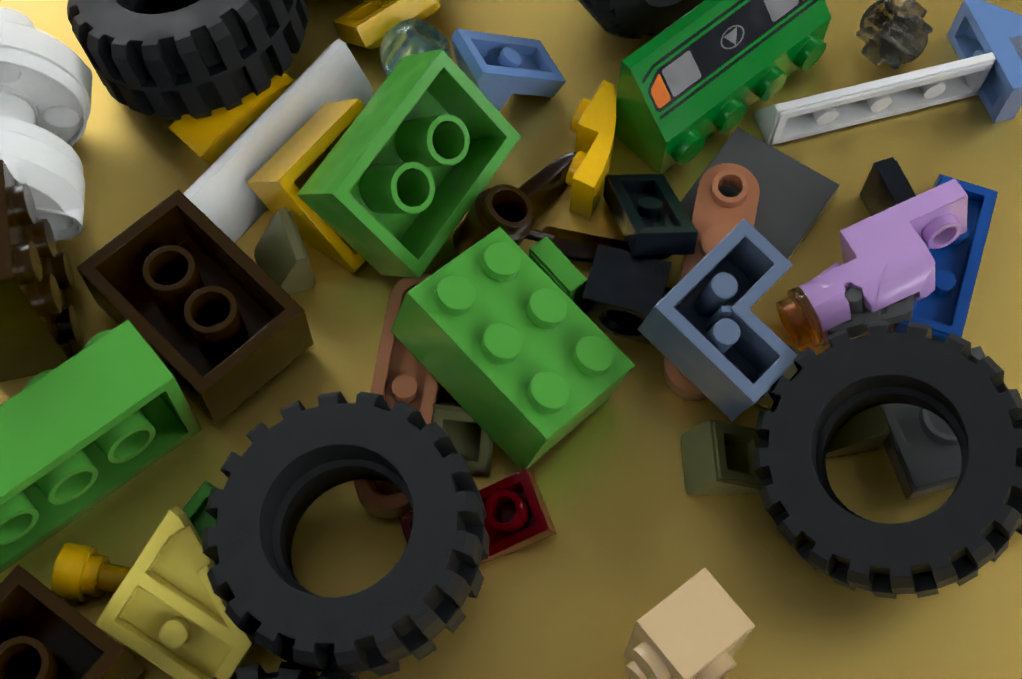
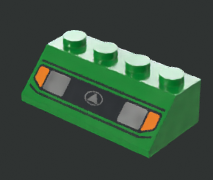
(711, 70)

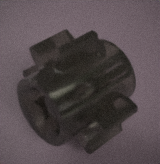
(894, 32)

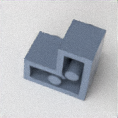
(709, 325)

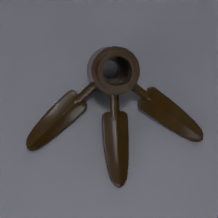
(514, 209)

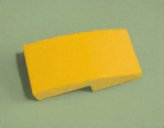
(595, 130)
(216, 133)

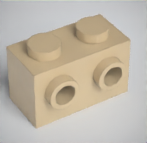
(688, 634)

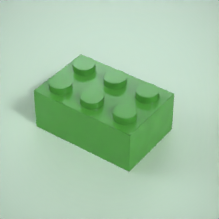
(410, 164)
(510, 347)

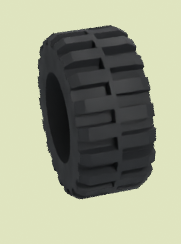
(187, 52)
(889, 370)
(285, 475)

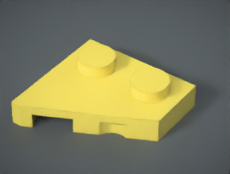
(170, 609)

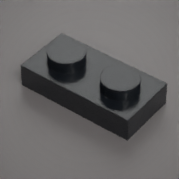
(650, 215)

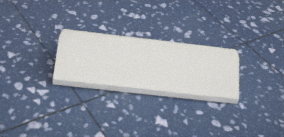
(873, 100)
(223, 187)

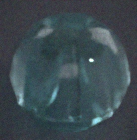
(410, 38)

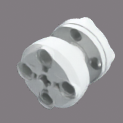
(41, 116)

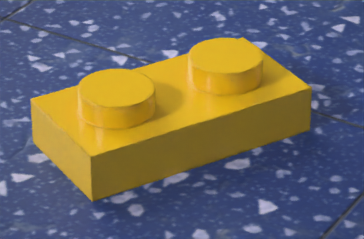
(373, 18)

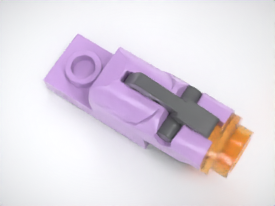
(881, 271)

